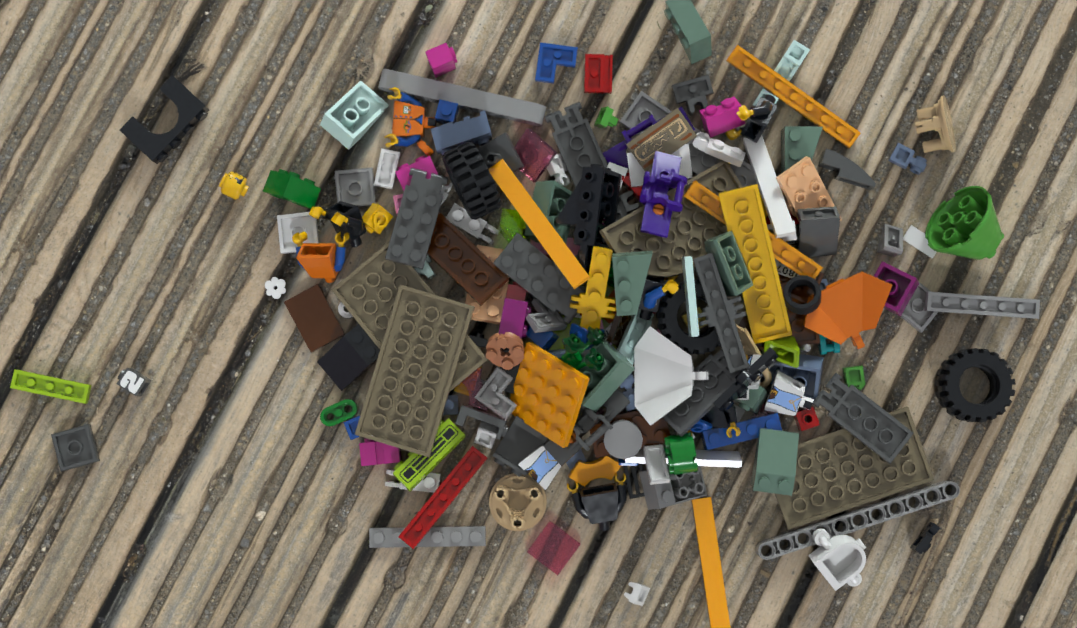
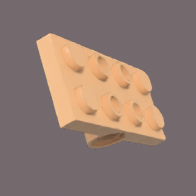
(803, 187)
(492, 309)

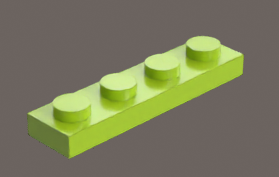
(50, 386)

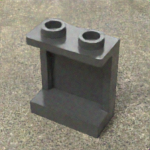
(818, 231)
(466, 411)

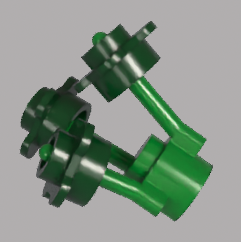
(575, 348)

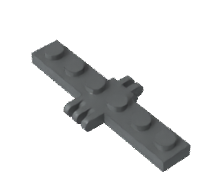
(721, 313)

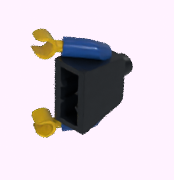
(652, 293)

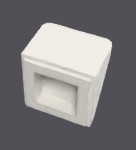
(486, 434)

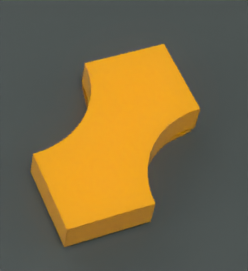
(584, 472)

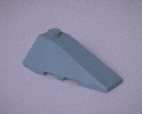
(808, 373)

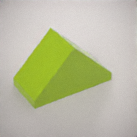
(786, 349)

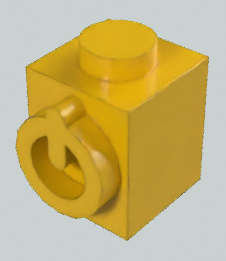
(376, 219)

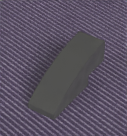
(845, 169)

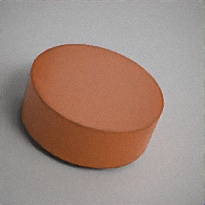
(425, 148)

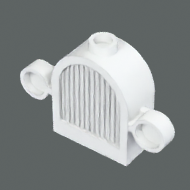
(838, 558)

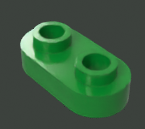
(339, 412)

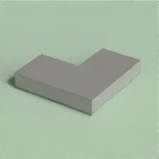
(545, 319)
(492, 395)

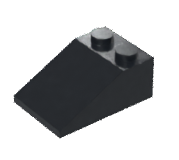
(350, 357)

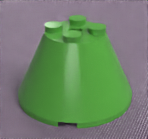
(965, 225)

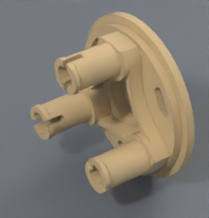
(941, 122)
(517, 502)

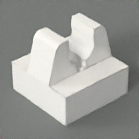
(638, 594)

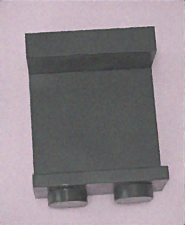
(517, 445)

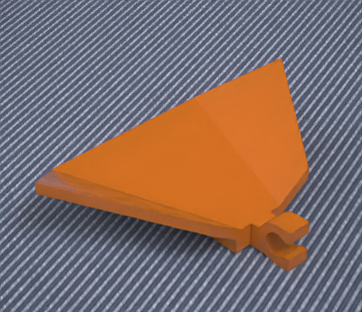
(849, 308)

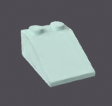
(353, 114)

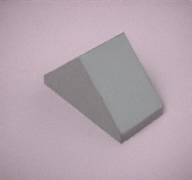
(891, 241)

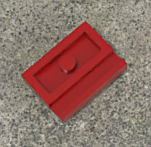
(598, 73)

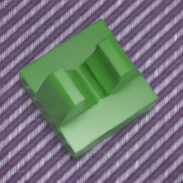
(606, 118)

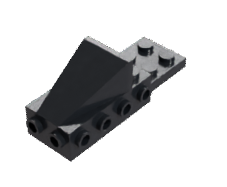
(587, 209)

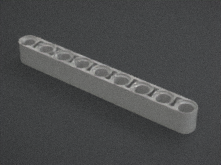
(466, 97)

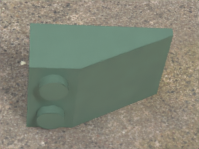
(775, 461)

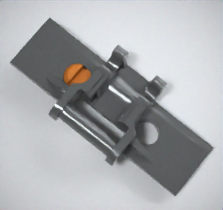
(585, 421)

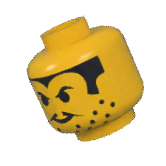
(233, 185)

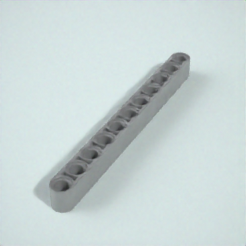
(866, 518)

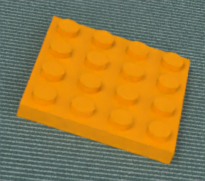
(548, 394)

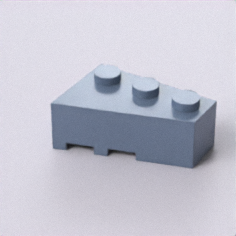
(455, 134)

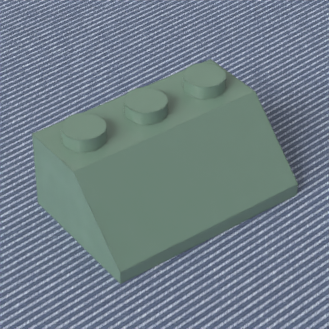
(550, 199)
(729, 263)
(608, 379)

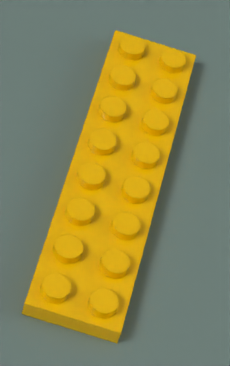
(764, 299)

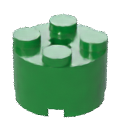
(680, 454)

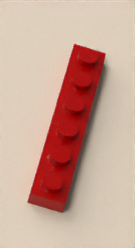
(443, 497)

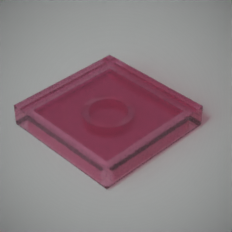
(534, 154)
(553, 547)

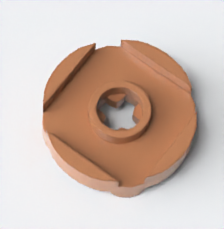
(508, 359)

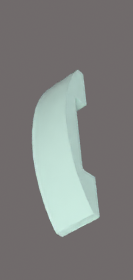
(788, 65)

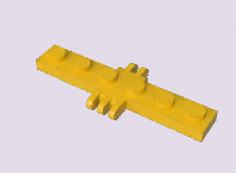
(594, 302)

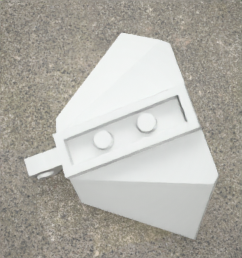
(661, 375)

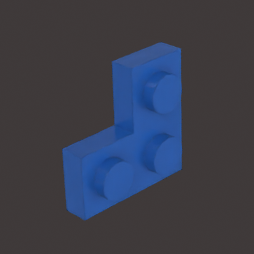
(553, 55)

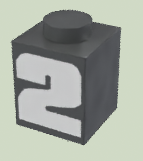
(133, 381)

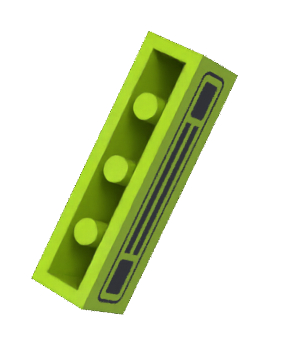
(418, 466)

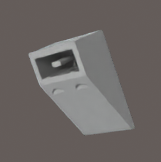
(679, 489)

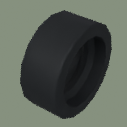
(798, 281)

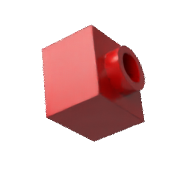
(800, 419)

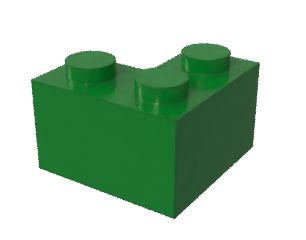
(291, 188)

